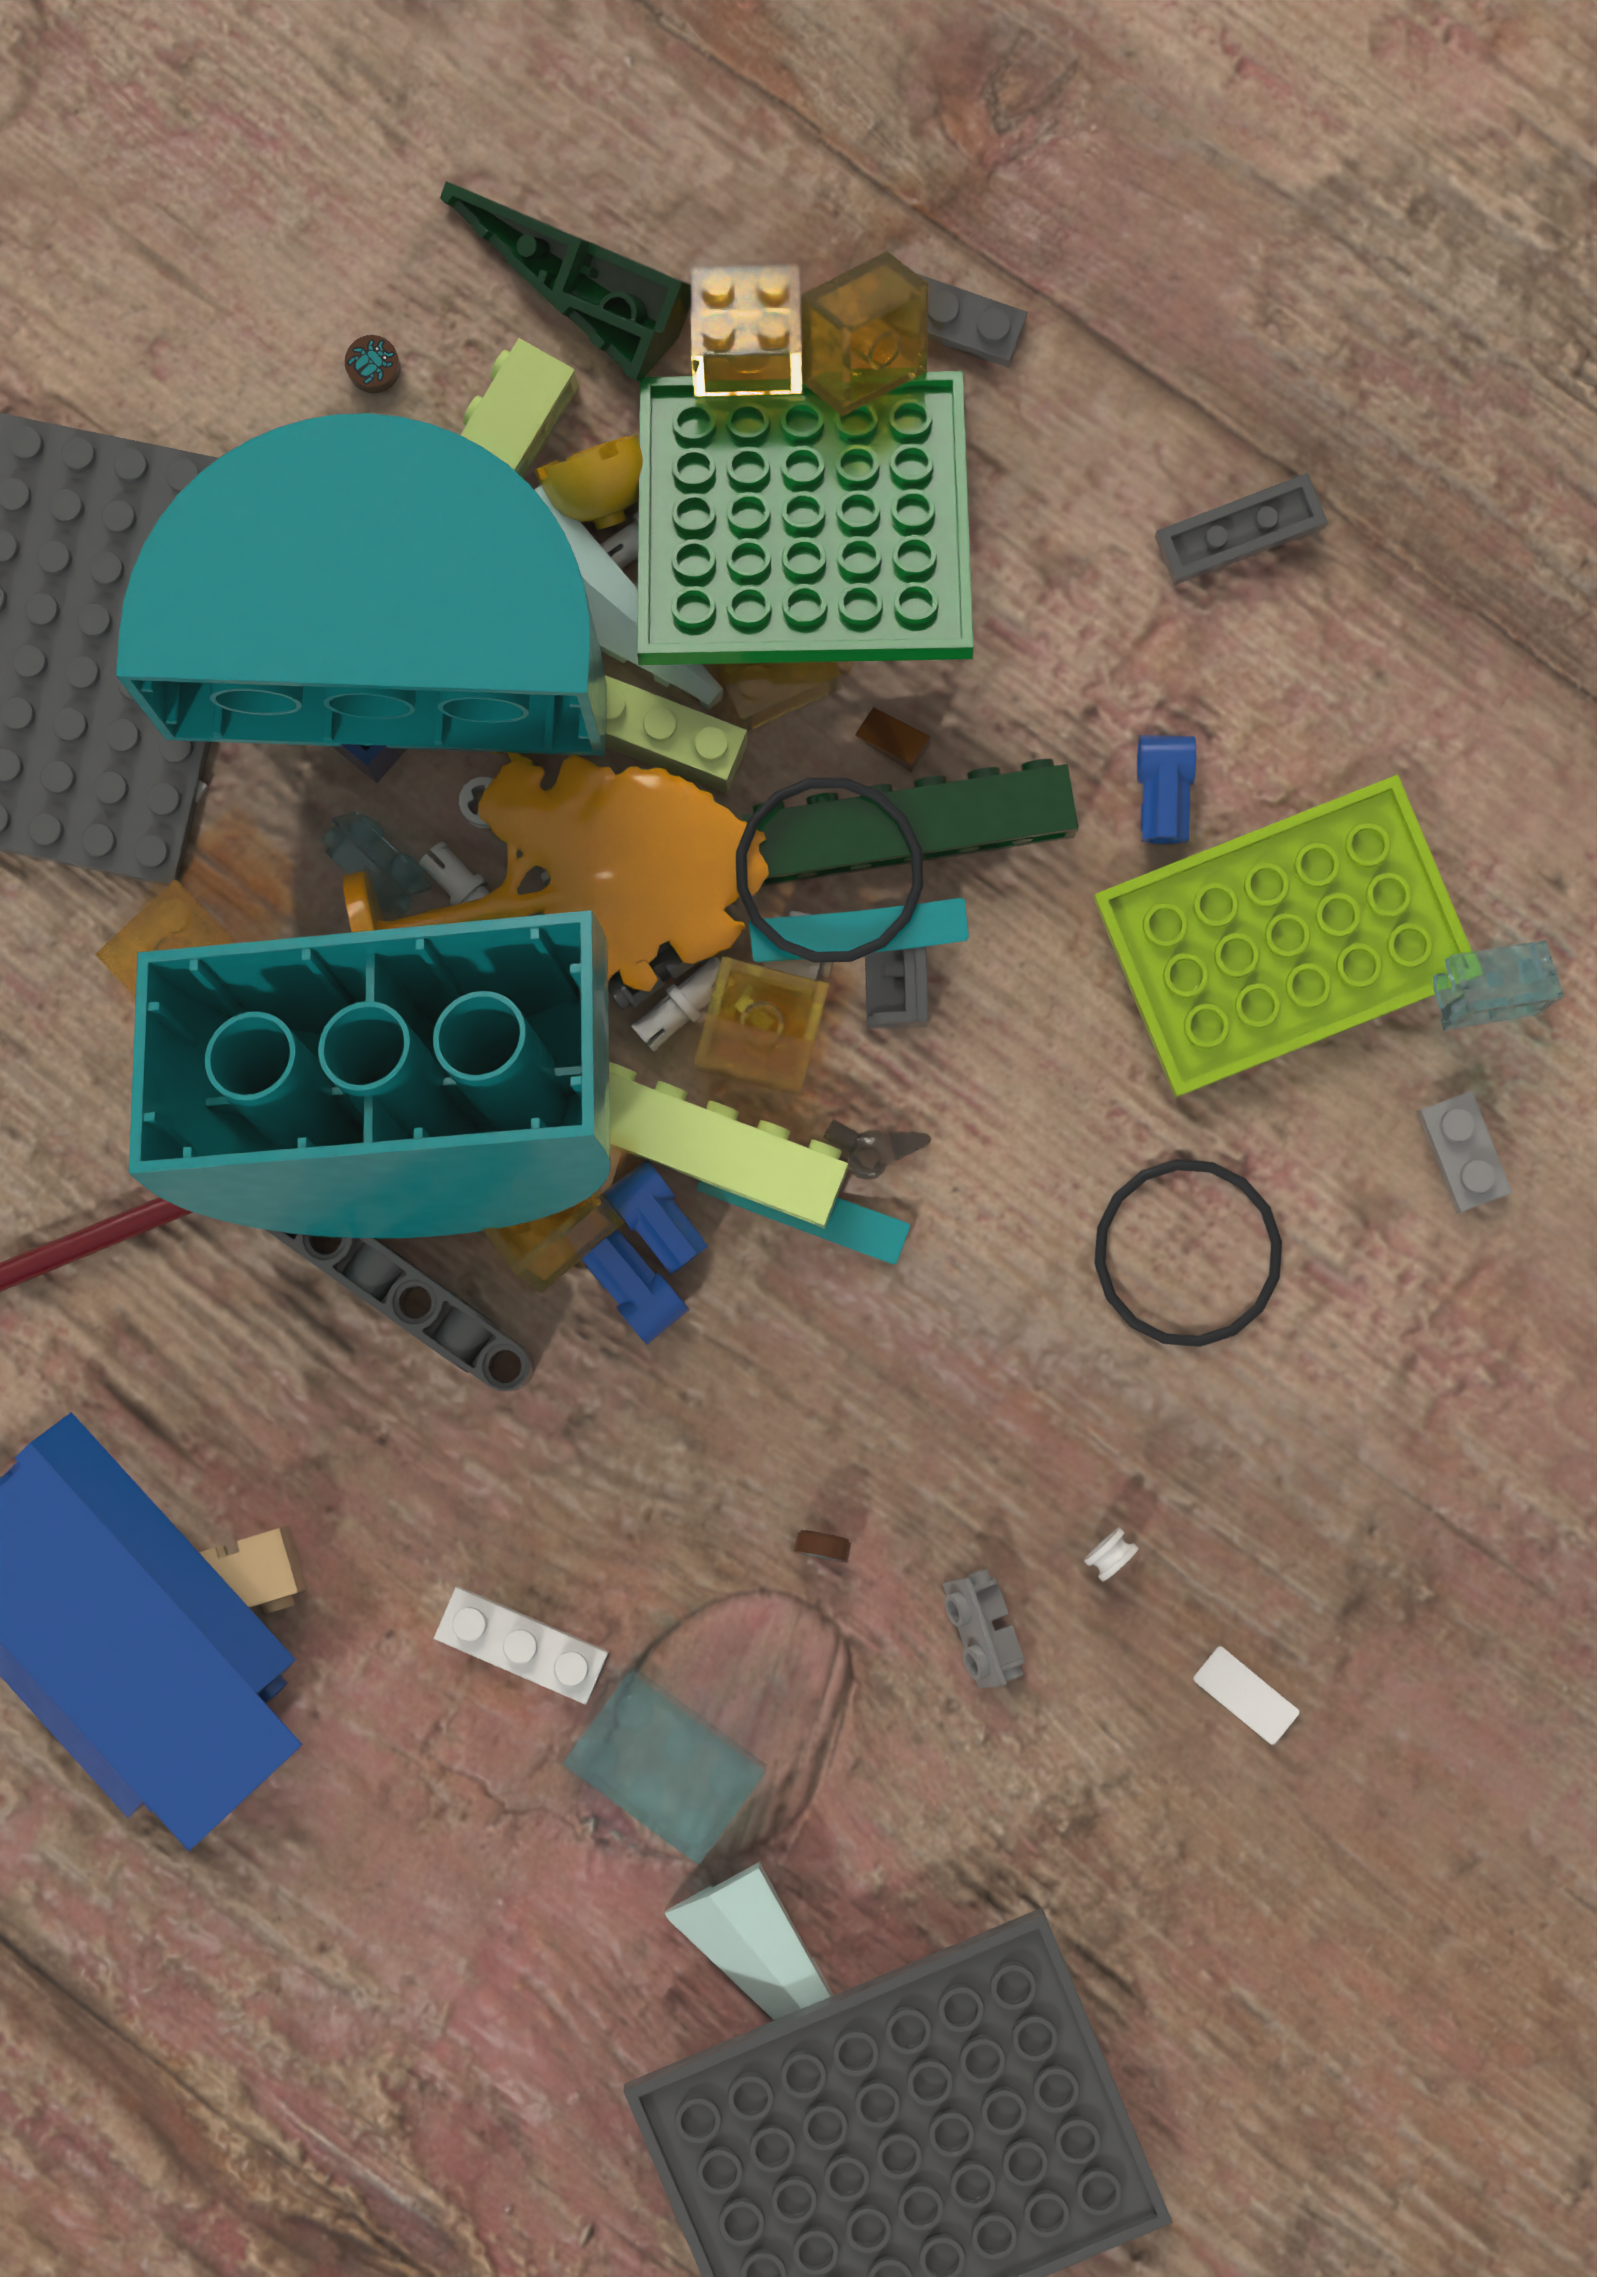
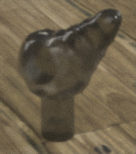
(874, 1149)

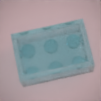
(665, 1765)

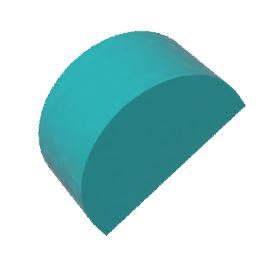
(363, 595)
(377, 1077)

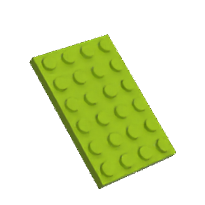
(1283, 935)

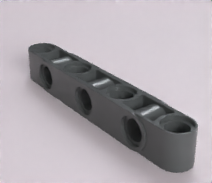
(449, 1327)

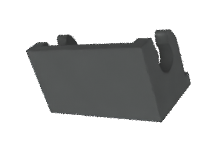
(896, 989)

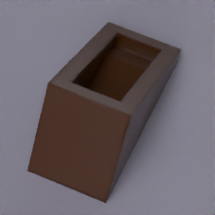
(893, 738)

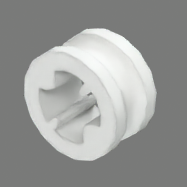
(467, 800)
(1111, 1554)

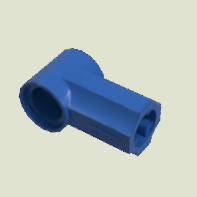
(1166, 771)
(649, 1209)
(642, 1296)

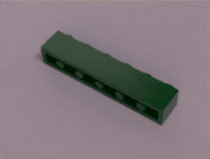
(947, 818)

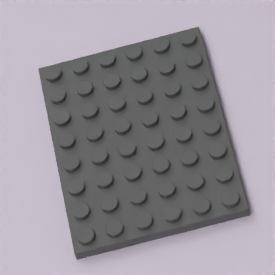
(78, 756)
(907, 2127)

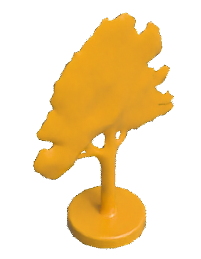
(628, 846)

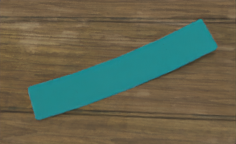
(930, 925)
(847, 1226)

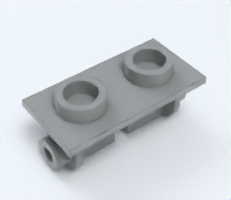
(988, 1654)

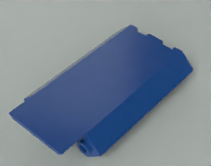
(132, 1640)

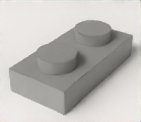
(1464, 1152)

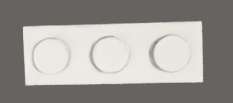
(521, 1645)

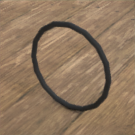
(774, 936)
(1256, 1199)

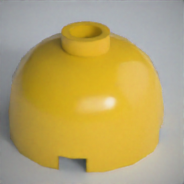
(595, 481)

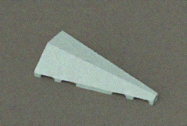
(615, 612)
(753, 1942)

